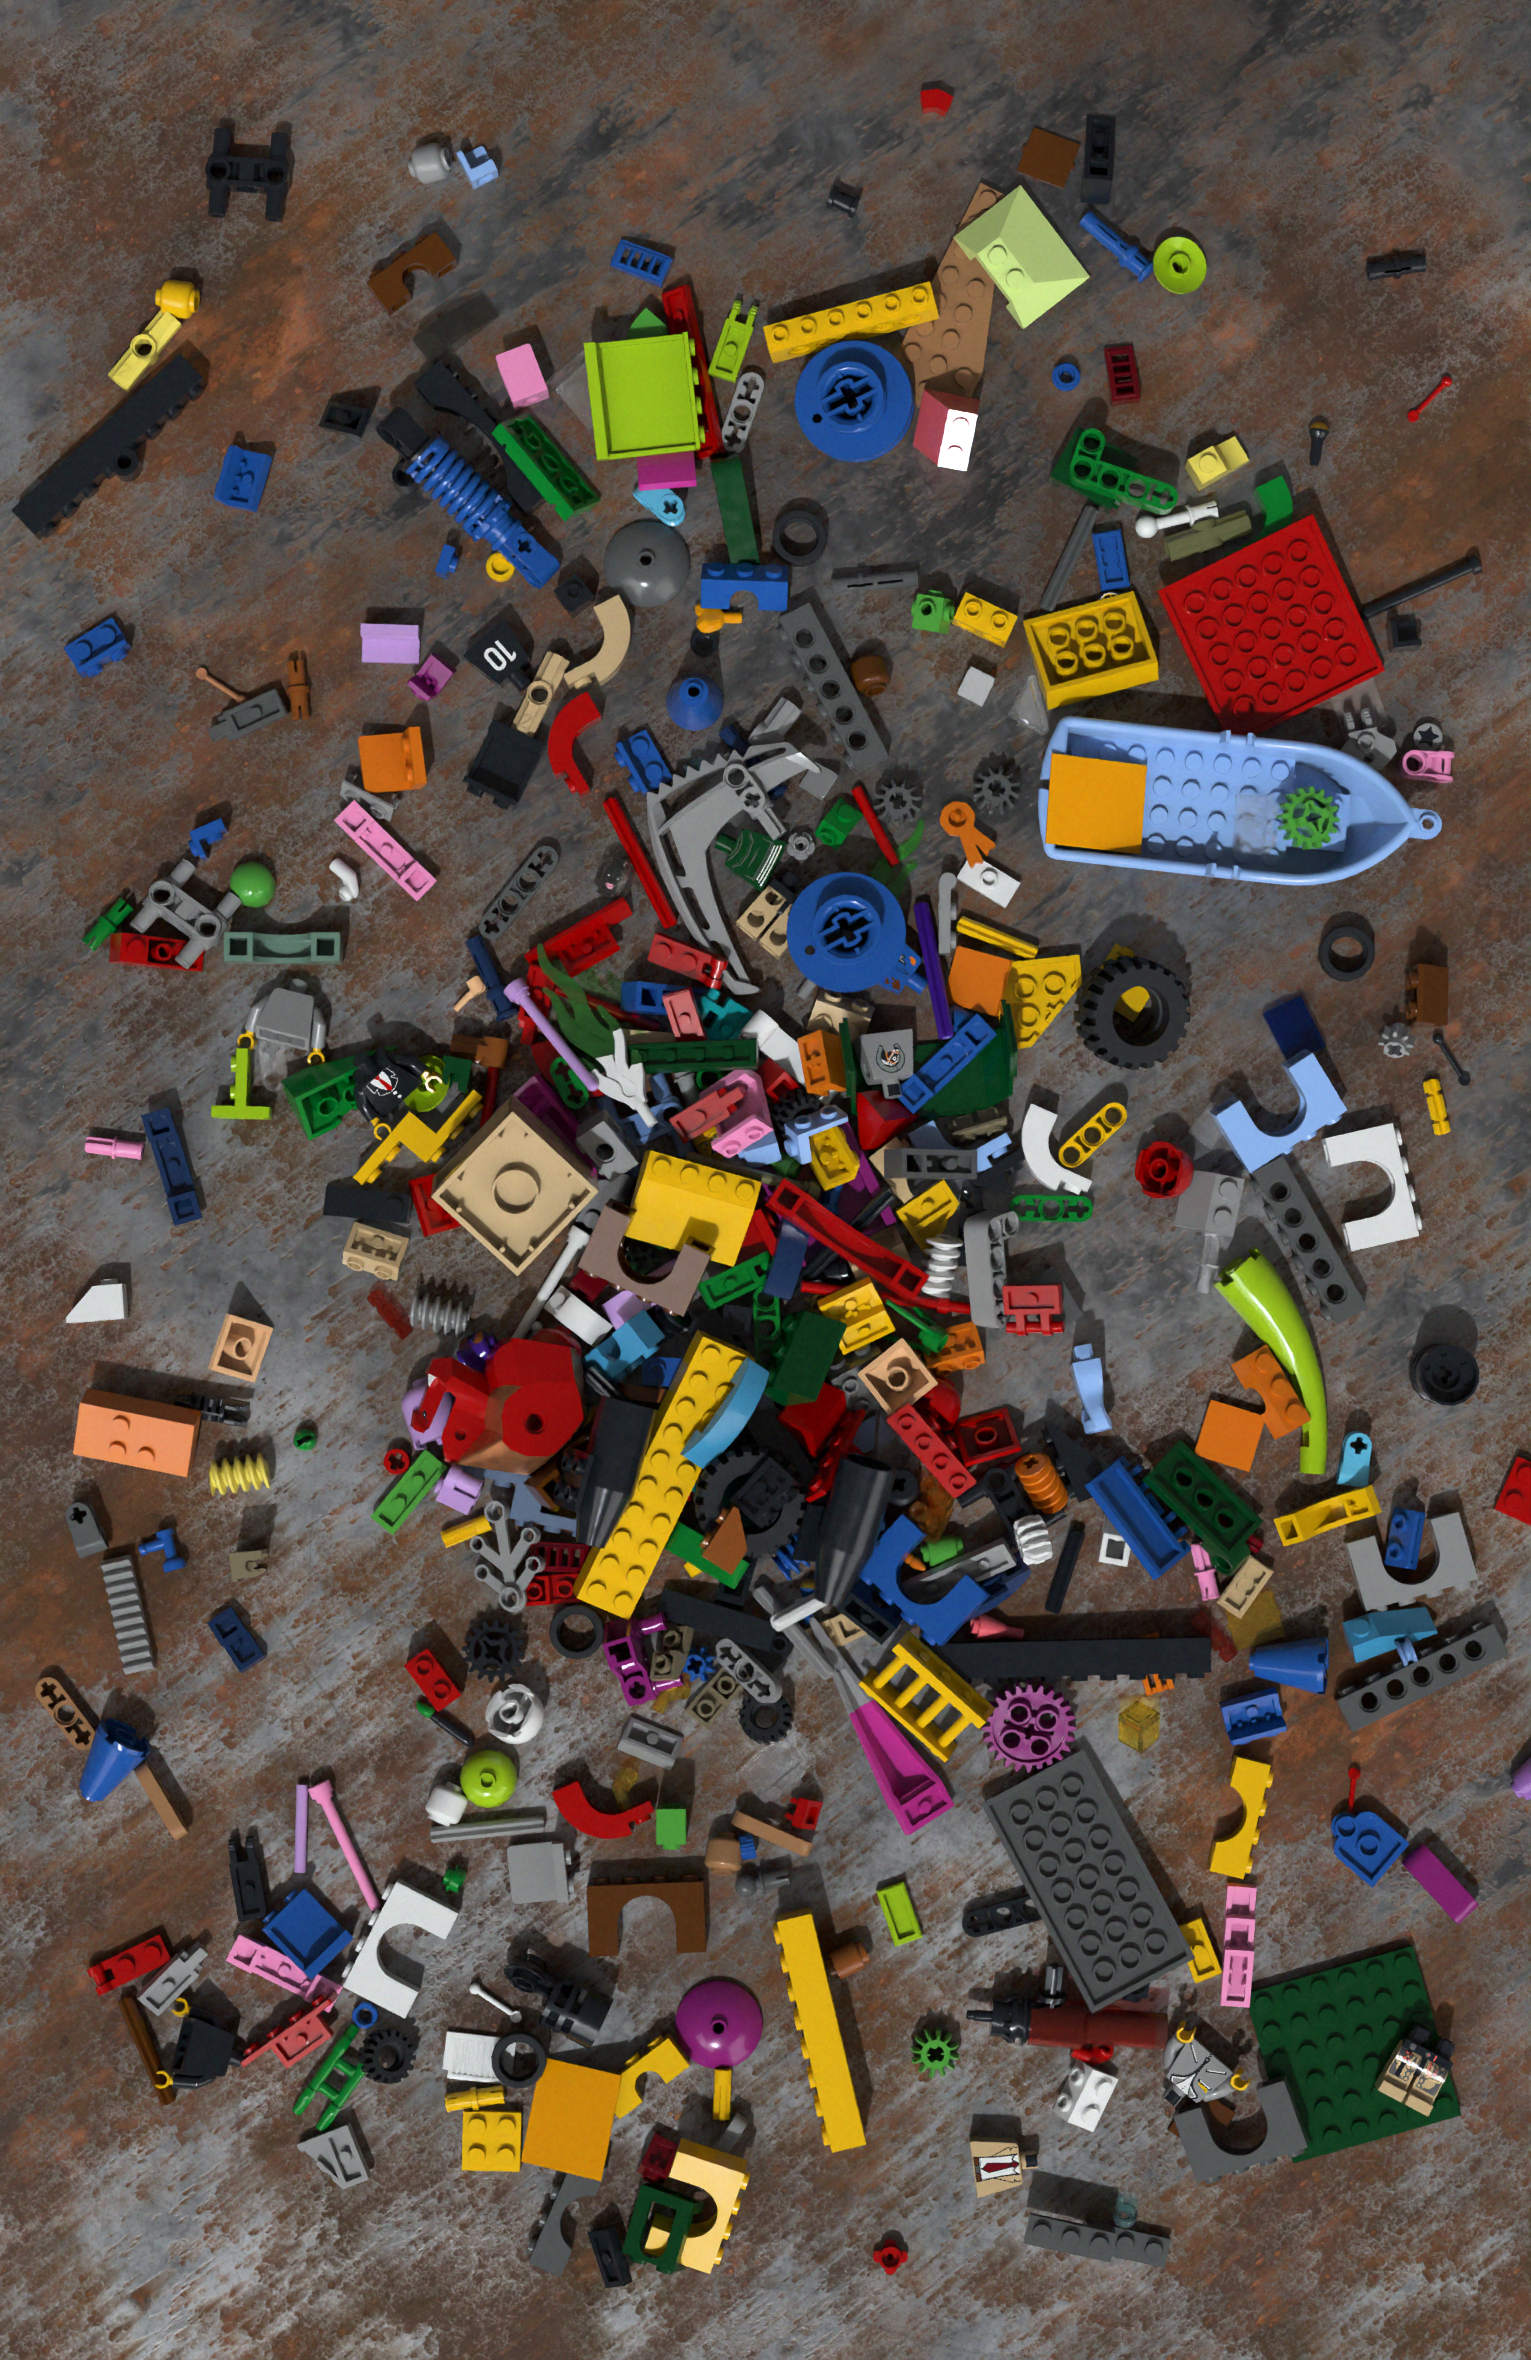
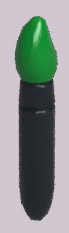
(429, 1712)

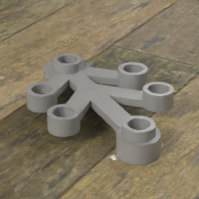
(507, 1559)

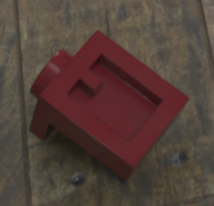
(657, 2160)

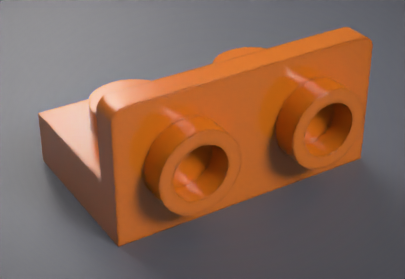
(960, 1352)

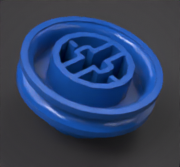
(884, 401)
(846, 970)

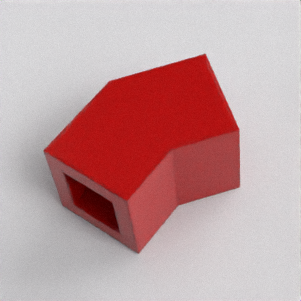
(935, 101)

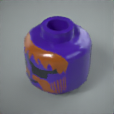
(475, 1349)

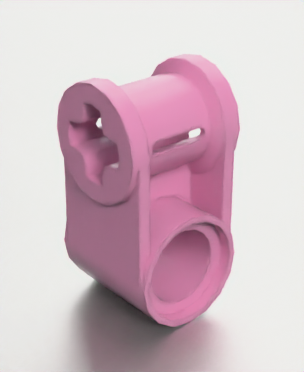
(1433, 766)

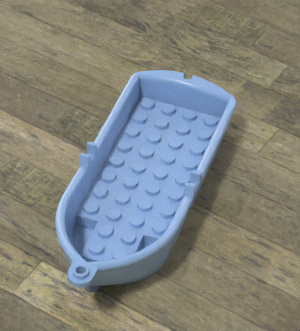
(1194, 791)

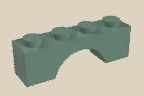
(296, 949)

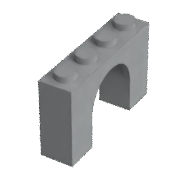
(1451, 1567)

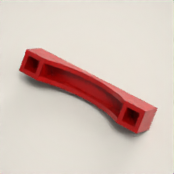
(846, 1241)

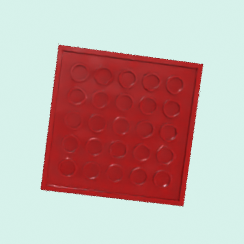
(1271, 629)

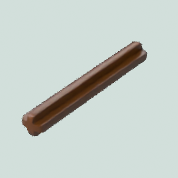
(146, 2048)

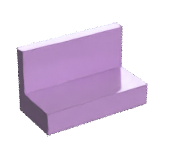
(390, 643)

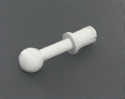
(1148, 526)

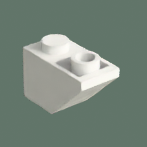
(1112, 1547)

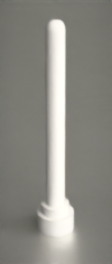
(576, 1239)

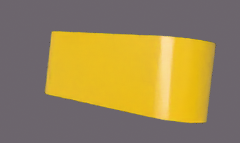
(1104, 1128)

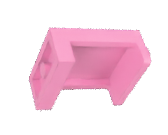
(749, 1121)

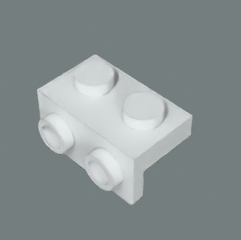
(1085, 2095)

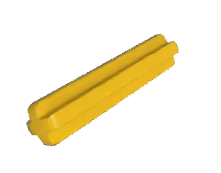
(996, 938)

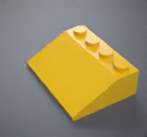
(1091, 650)
(692, 1200)

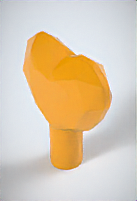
(713, 619)

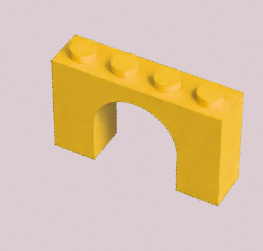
(722, 2178)

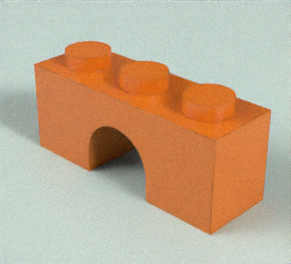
(1283, 1407)

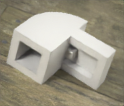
(578, 1316)

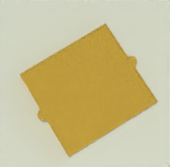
(1258, 1623)

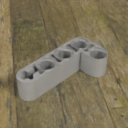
(987, 1264)

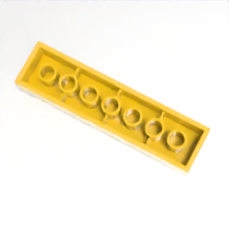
(821, 2030)

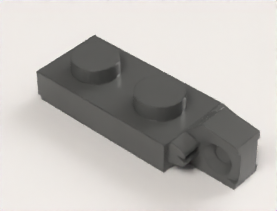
(249, 717)

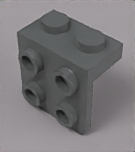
(845, 1378)

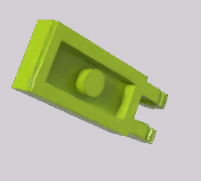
(733, 344)

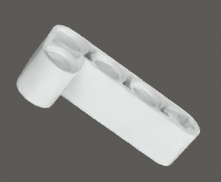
(779, 1047)

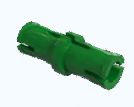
(107, 924)

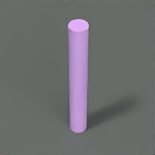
(301, 1828)

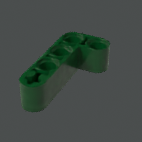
(734, 509)

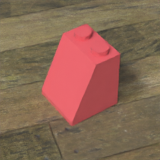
(946, 428)

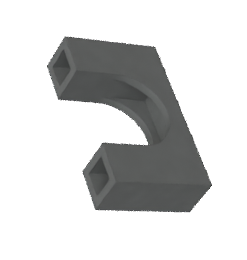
(1213, 2158)

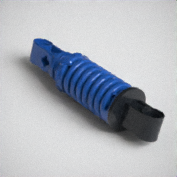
(480, 508)

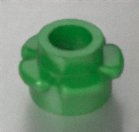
(454, 1878)

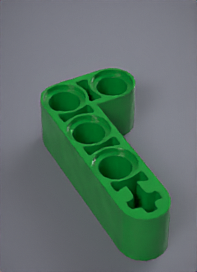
(1124, 478)

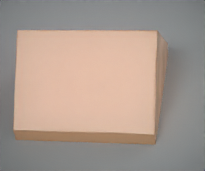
(240, 1347)
(897, 1377)

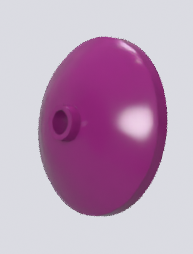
(718, 2003)

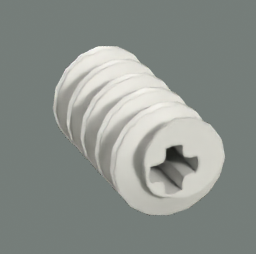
(940, 1264)

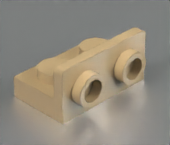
(374, 1251)

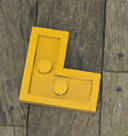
(1205, 1962)

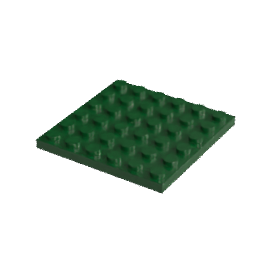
(1334, 2040)

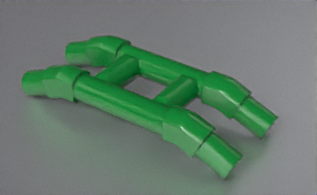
(319, 2084)

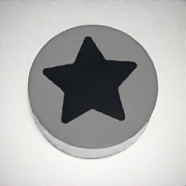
(1427, 737)

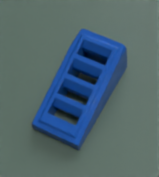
(647, 276)

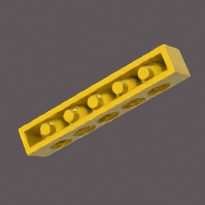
(851, 322)

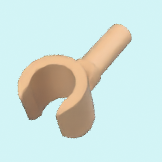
(476, 987)

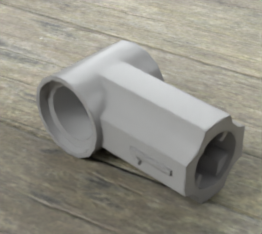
(775, 725)

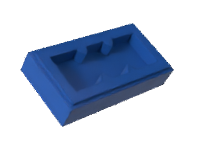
(1110, 560)

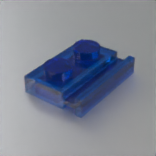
(1293, 1028)

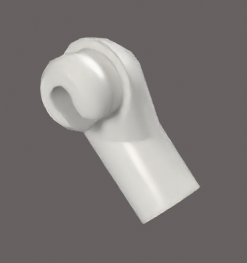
(349, 878)

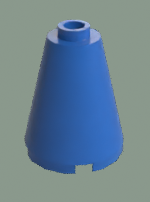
(698, 711)
(1294, 1663)
(111, 1758)

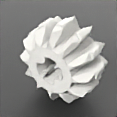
(1032, 1539)

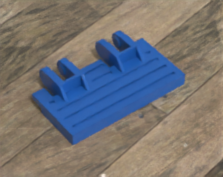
(1138, 1517)

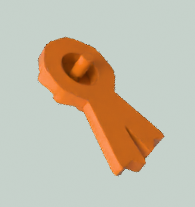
(958, 820)

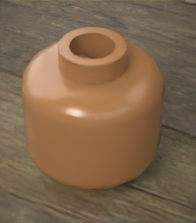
(723, 1854)

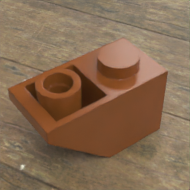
(727, 1542)

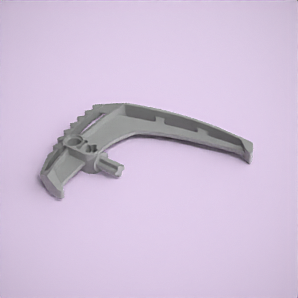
(699, 824)

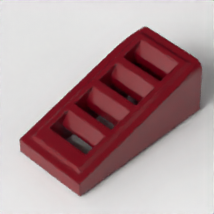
(1123, 397)
(584, 1551)

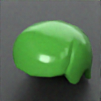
(253, 884)

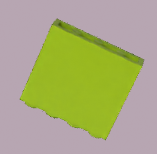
(643, 397)

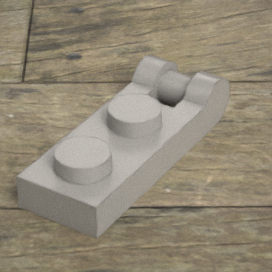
(946, 913)

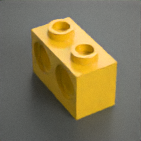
(984, 619)

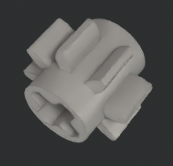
(1397, 1040)

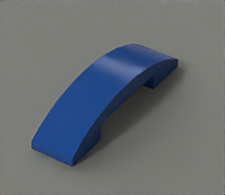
(946, 1063)

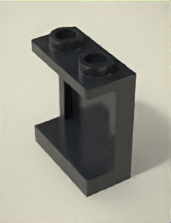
(504, 765)

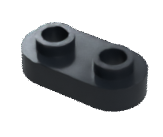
(775, 1657)

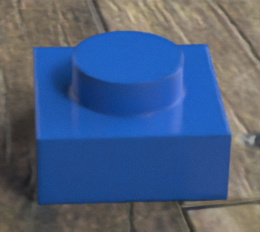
(447, 562)

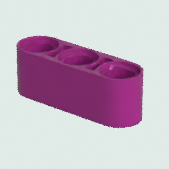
(1440, 1883)

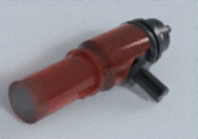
(1068, 2023)

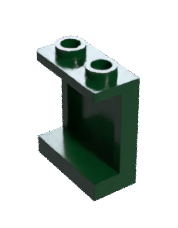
(1109, 455)

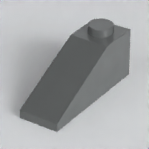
(930, 1164)

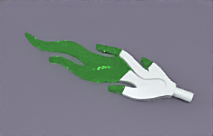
(605, 1045)

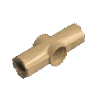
(547, 678)

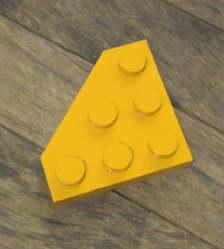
(1039, 992)

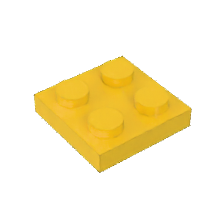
(491, 2140)

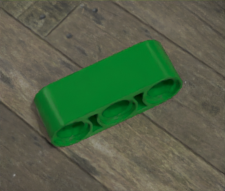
(762, 1313)
(685, 1544)

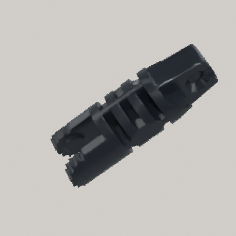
(215, 1408)

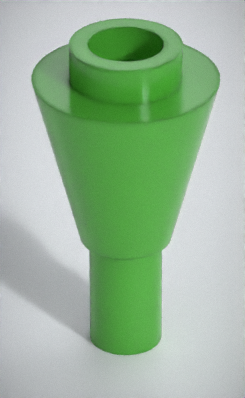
(787, 1167)

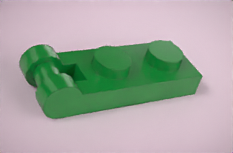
(734, 1281)

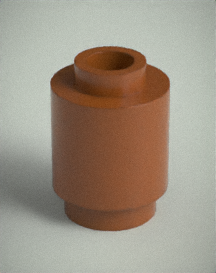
(847, 1960)

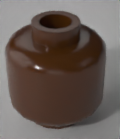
(870, 674)

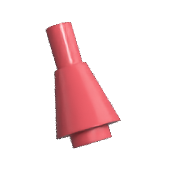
(987, 1628)

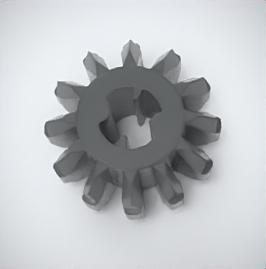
(1005, 786)
(887, 805)

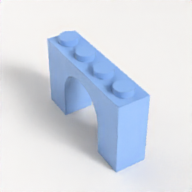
(1317, 1106)

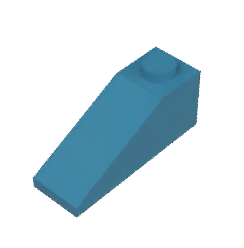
(1378, 1631)

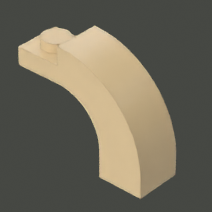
(615, 648)

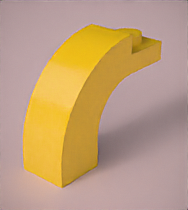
(1327, 1514)

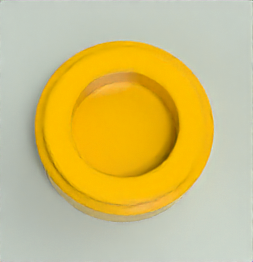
(499, 568)

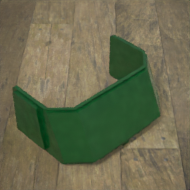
(977, 1087)

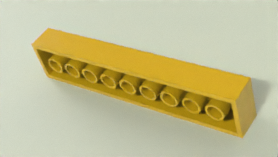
(619, 1572)

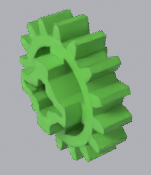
(1320, 821)

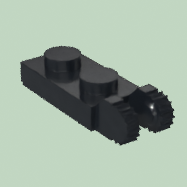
(247, 1882)

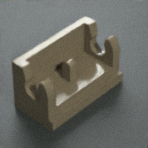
(242, 1565)

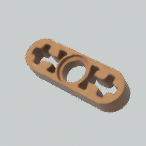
(54, 1712)
(161, 1800)
(772, 1833)

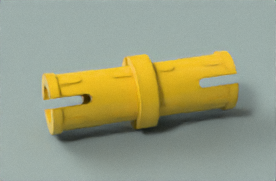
(474, 2098)

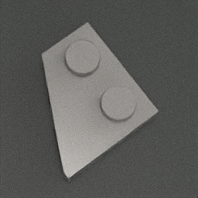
(338, 2155)

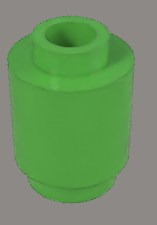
(945, 1550)

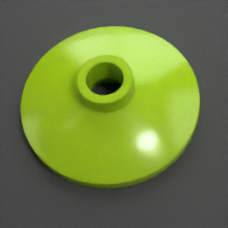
(1189, 261)
(422, 1099)

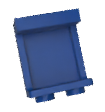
(306, 1932)

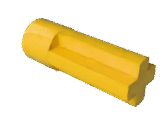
(465, 1531)
(722, 2094)

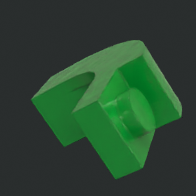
(1275, 506)

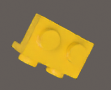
(832, 1158)

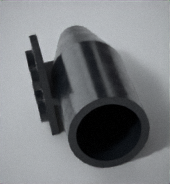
(605, 1476)
(846, 1529)

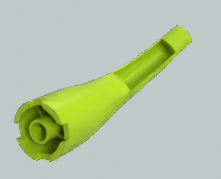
(1270, 1311)

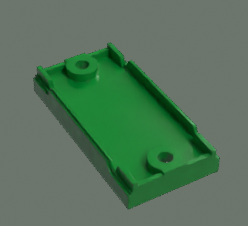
(545, 466)

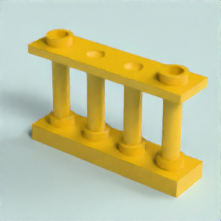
(943, 1679)

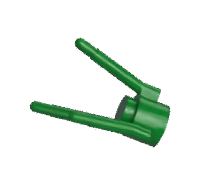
(932, 1335)

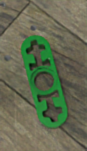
(1072, 1201)

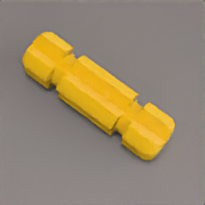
(1436, 1106)

